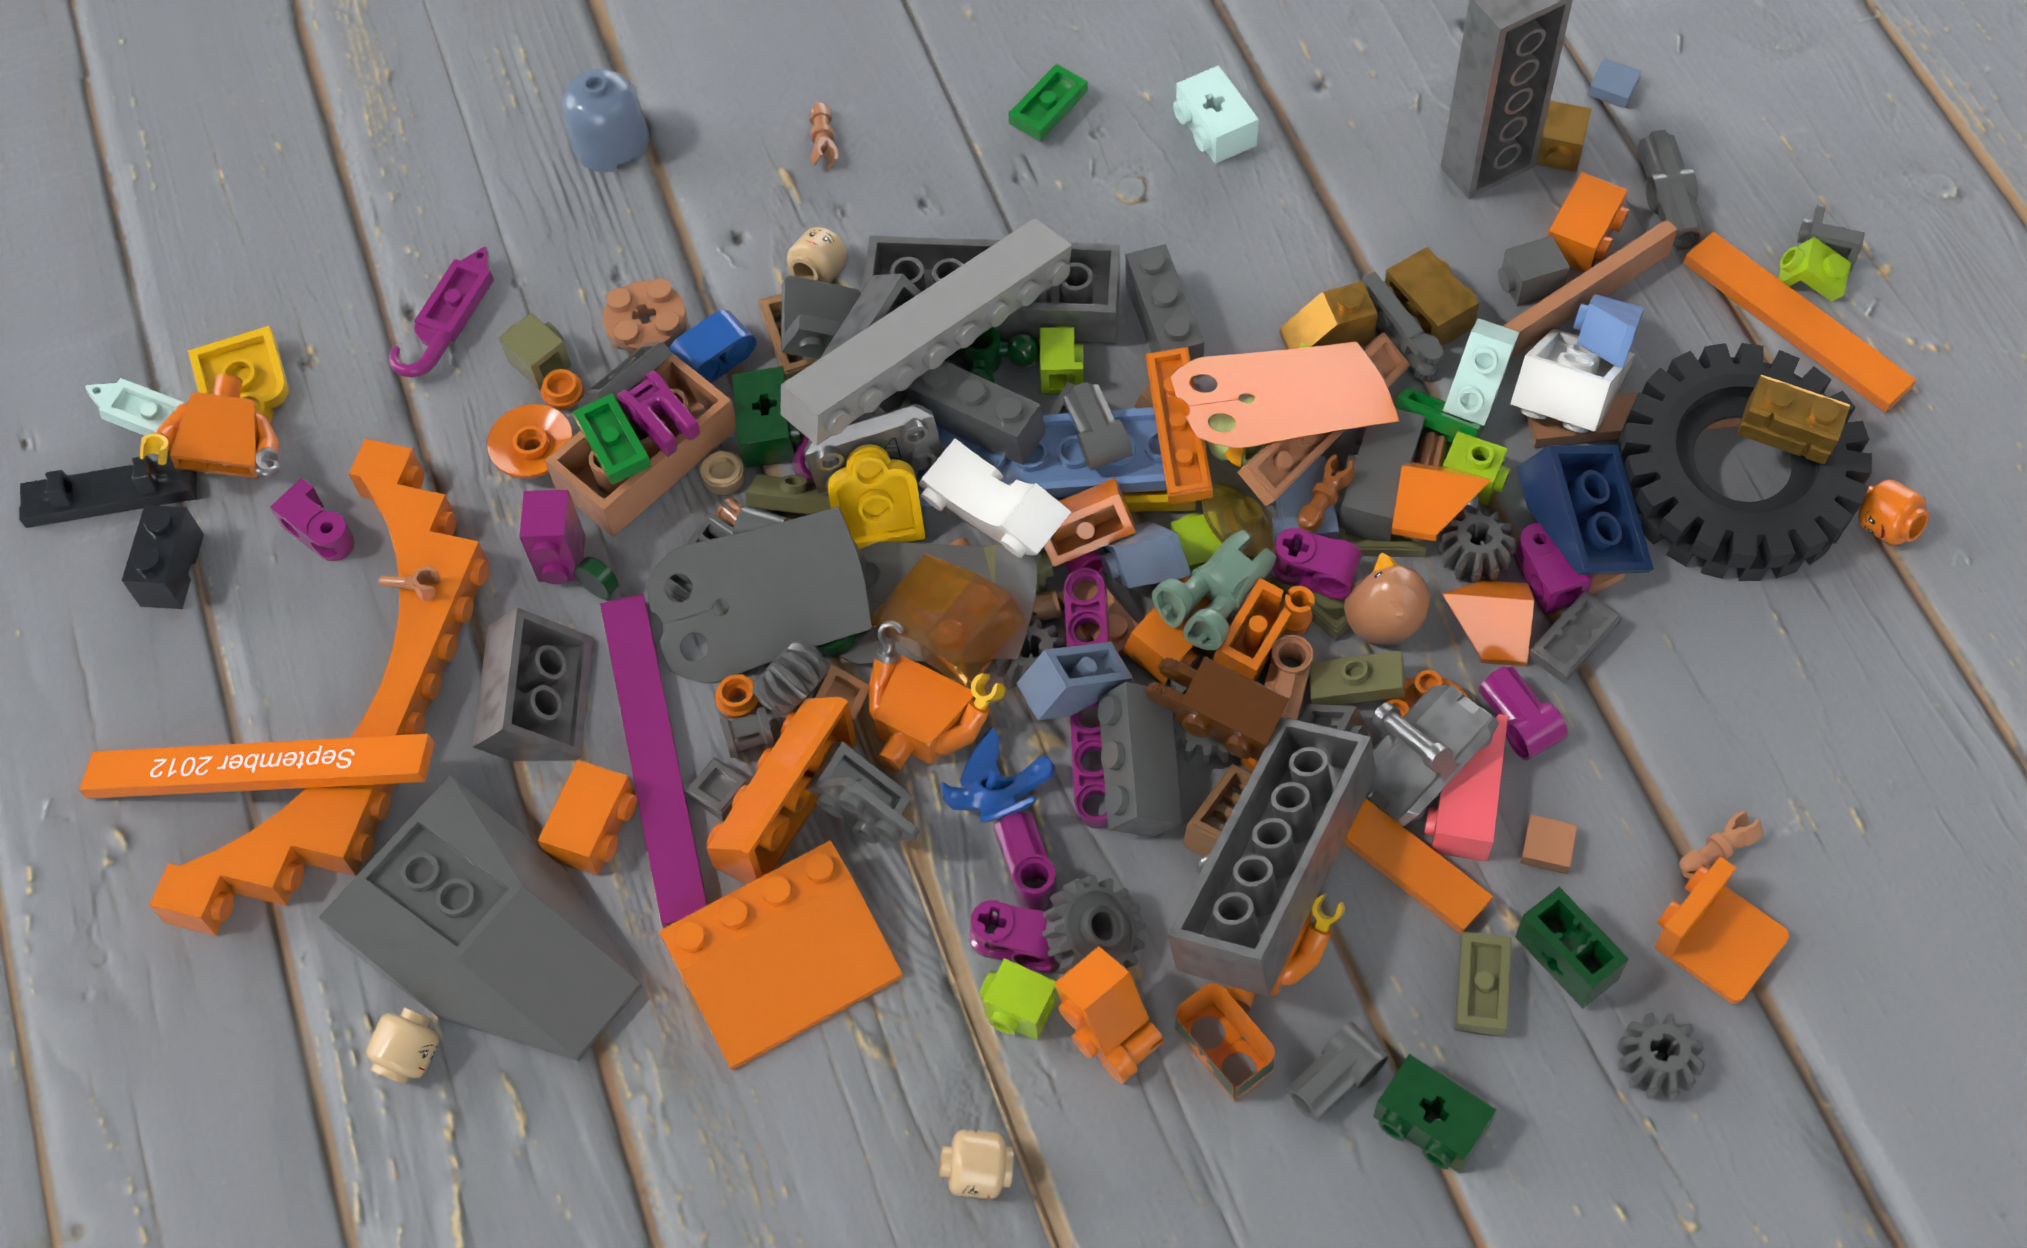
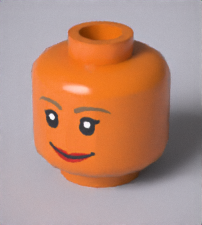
(1893, 512)

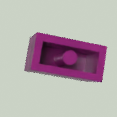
(551, 535)

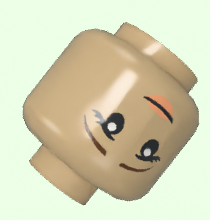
(817, 255)
(402, 1045)
(977, 1164)

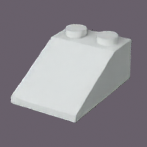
(1567, 383)

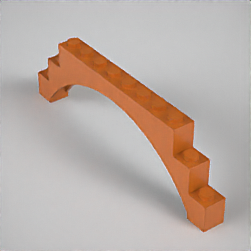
(338, 823)

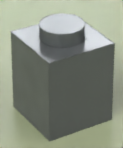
(1533, 270)

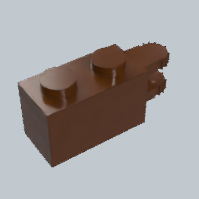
(1220, 705)

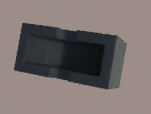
(162, 556)

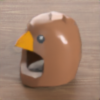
(1387, 603)

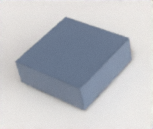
(1614, 83)

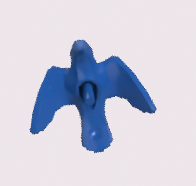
(986, 789)

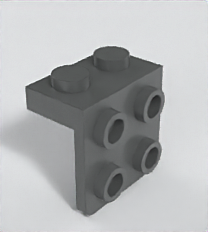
(813, 314)
(863, 796)

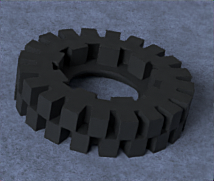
(1700, 522)

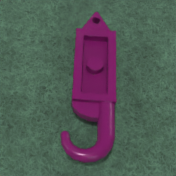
(447, 311)

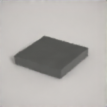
(630, 371)

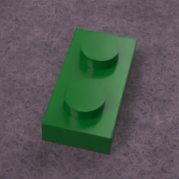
(1048, 102)
(1432, 408)
(612, 439)

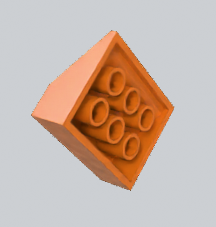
(781, 954)

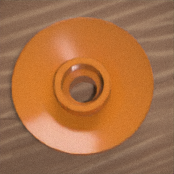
(527, 428)

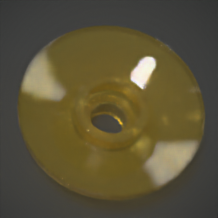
(1234, 511)

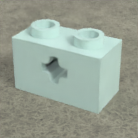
(1216, 114)
(1481, 371)

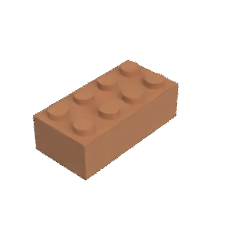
(618, 504)

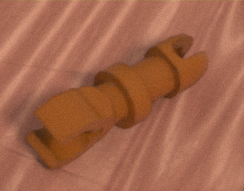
(1325, 494)

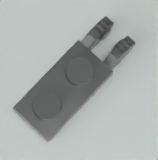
(1404, 330)

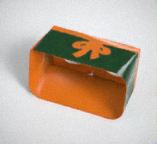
(1216, 1002)

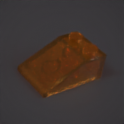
(950, 618)

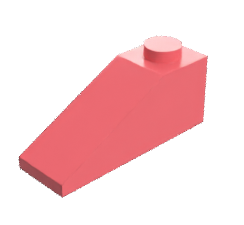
(1469, 803)

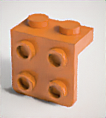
(1719, 934)

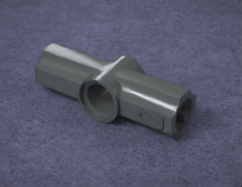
(1671, 188)

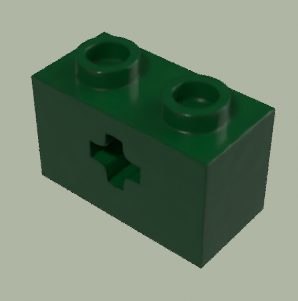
(761, 430)
(1571, 947)
(1415, 1094)

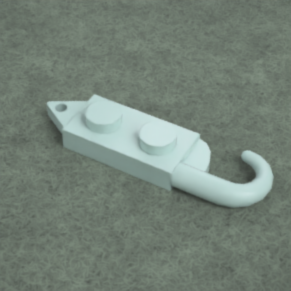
(132, 405)

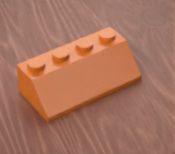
(776, 801)

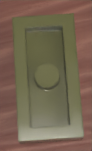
(1483, 983)

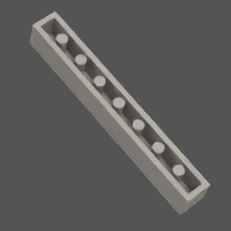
(924, 331)

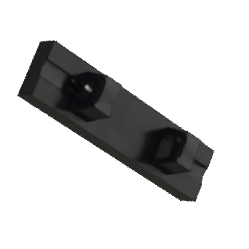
(104, 491)

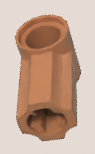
(1289, 680)

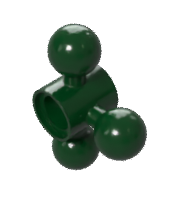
(1021, 350)

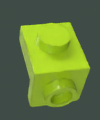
(1817, 267)

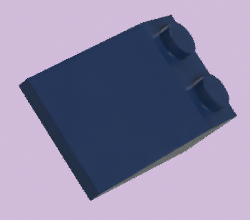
(1586, 507)

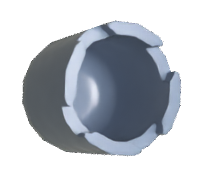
(604, 120)

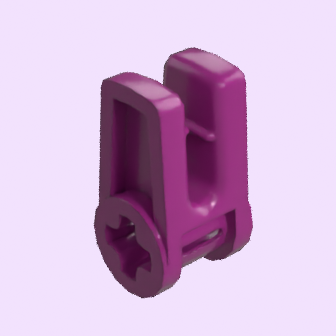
(649, 402)

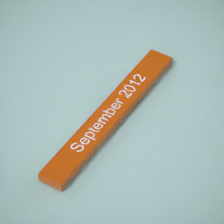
(258, 766)

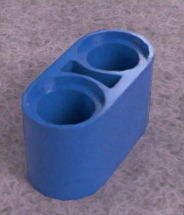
(715, 345)

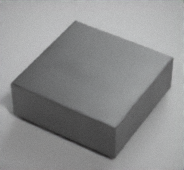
(716, 788)

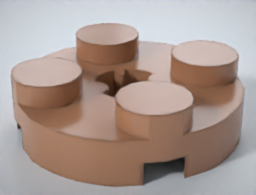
(641, 298)

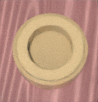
(723, 472)

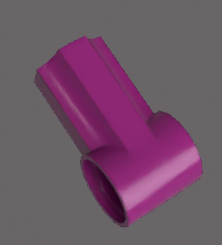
(1530, 724)
(1026, 860)

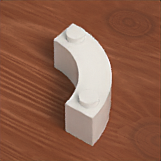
(1014, 514)

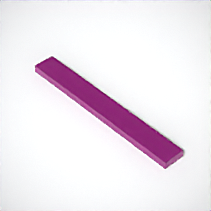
(653, 759)

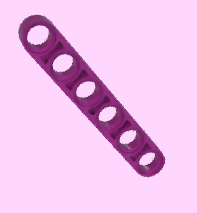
(1082, 738)

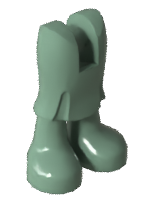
(1223, 580)

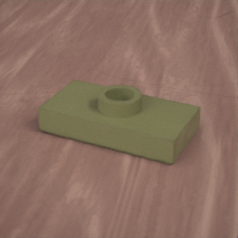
(786, 494)
(1358, 679)

